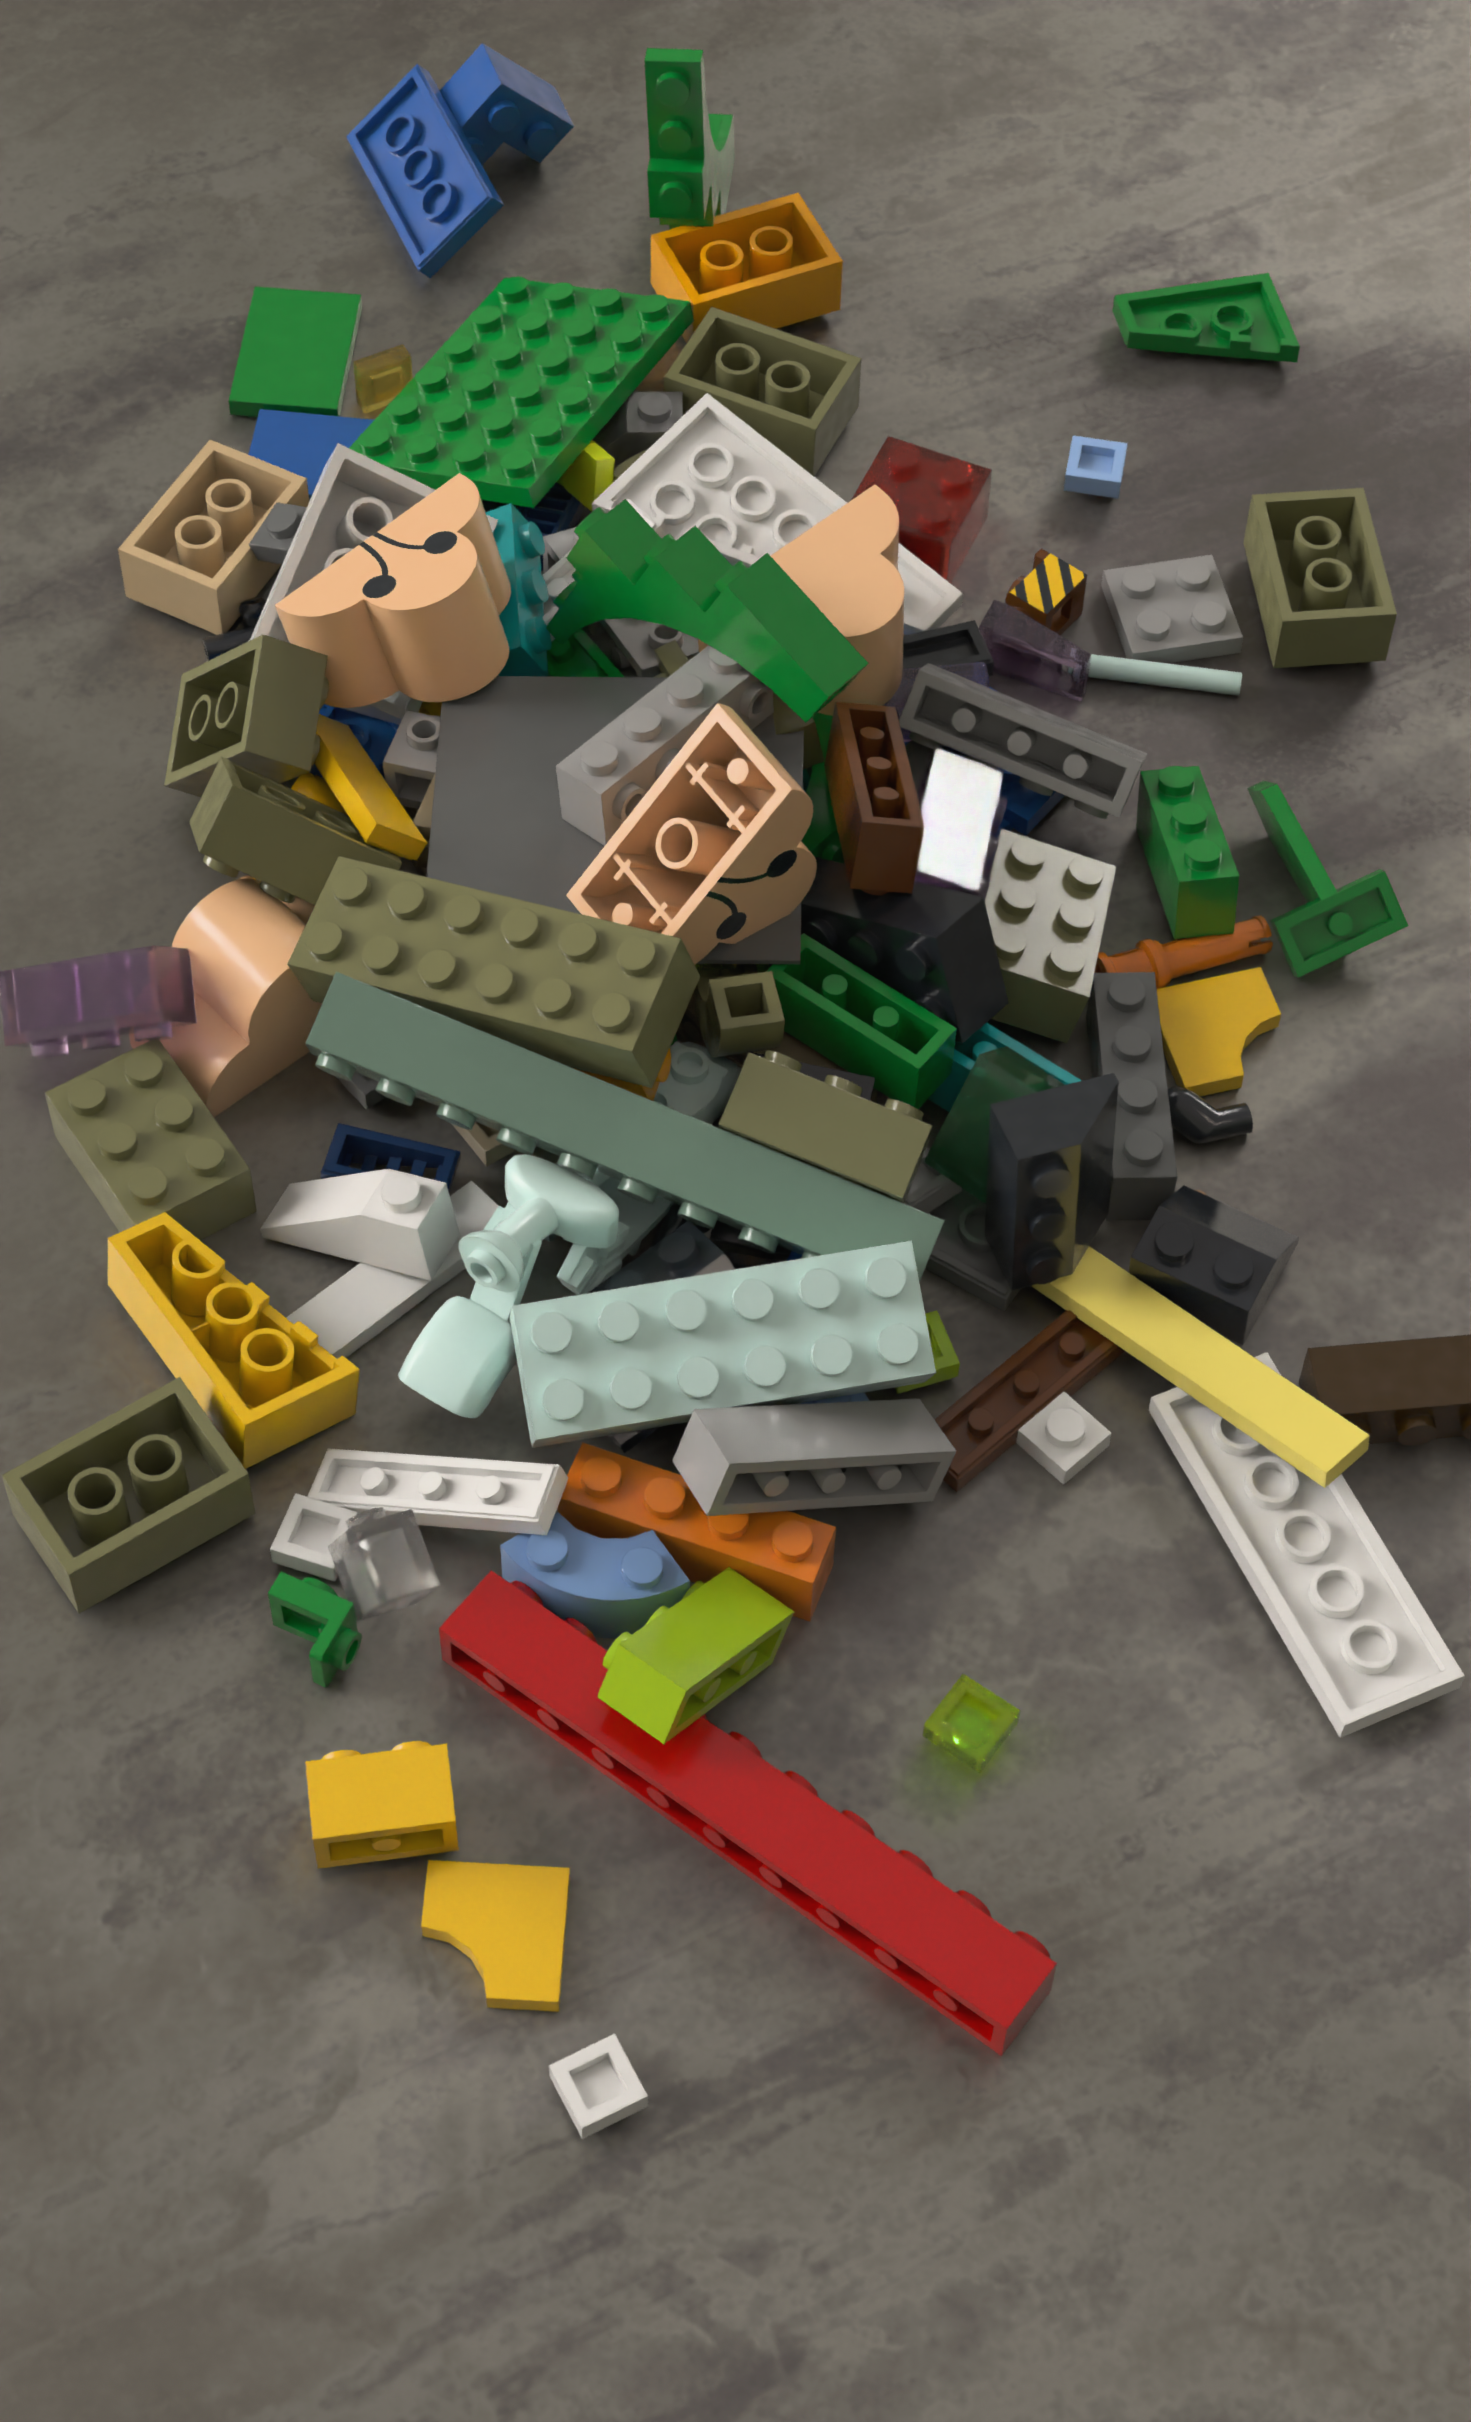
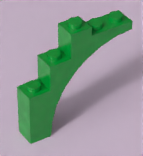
(687, 146)
(691, 587)

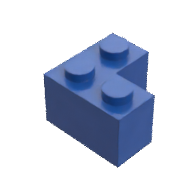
(505, 104)

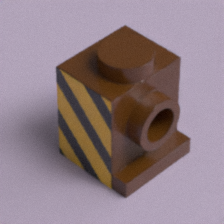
(1050, 592)

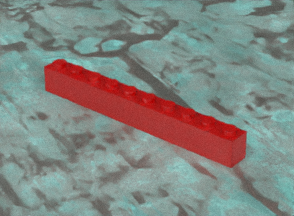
(757, 1819)

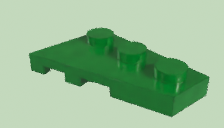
(1210, 318)

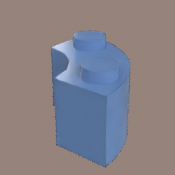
(596, 1580)

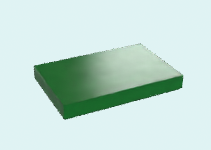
(295, 352)

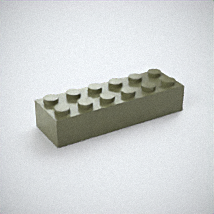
(507, 966)

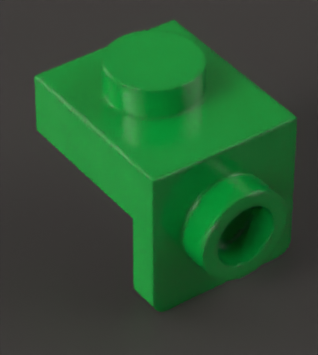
(320, 1616)

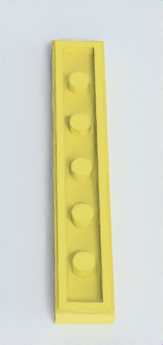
(1209, 1368)

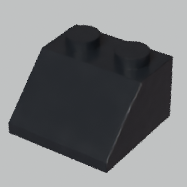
(1212, 1260)

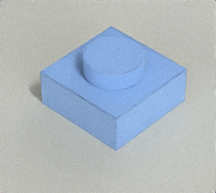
(1095, 466)

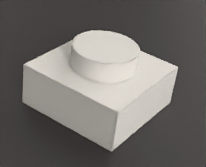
(1063, 1437)
(307, 1533)
(598, 2086)

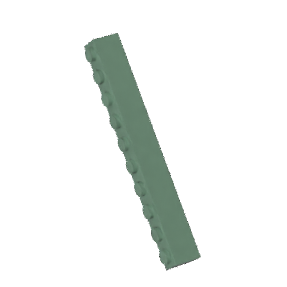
(604, 1129)

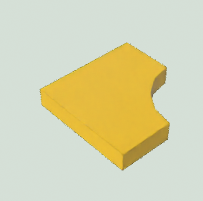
(1210, 1026)
(506, 1922)

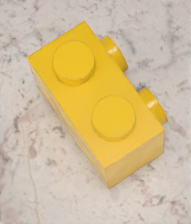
(381, 1804)

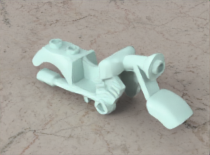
(470, 1341)

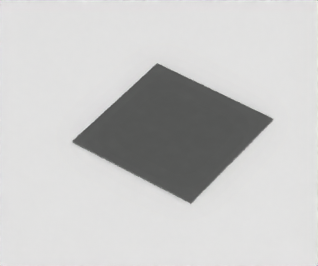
(500, 802)

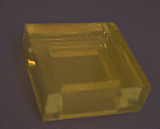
(381, 377)

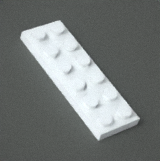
(1313, 1569)

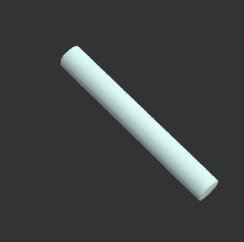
(1164, 674)

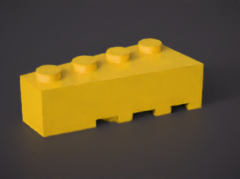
(238, 1356)

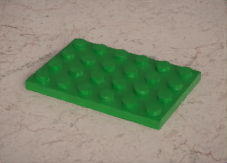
(523, 387)

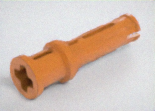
(1189, 954)

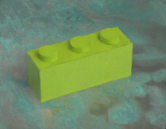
(693, 1654)

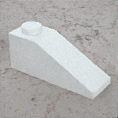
(371, 1219)

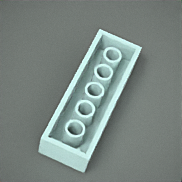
(721, 1342)

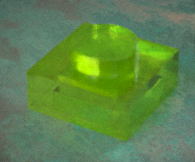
(971, 1723)

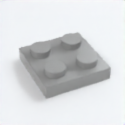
(1172, 610)

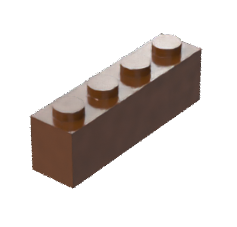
(873, 798)

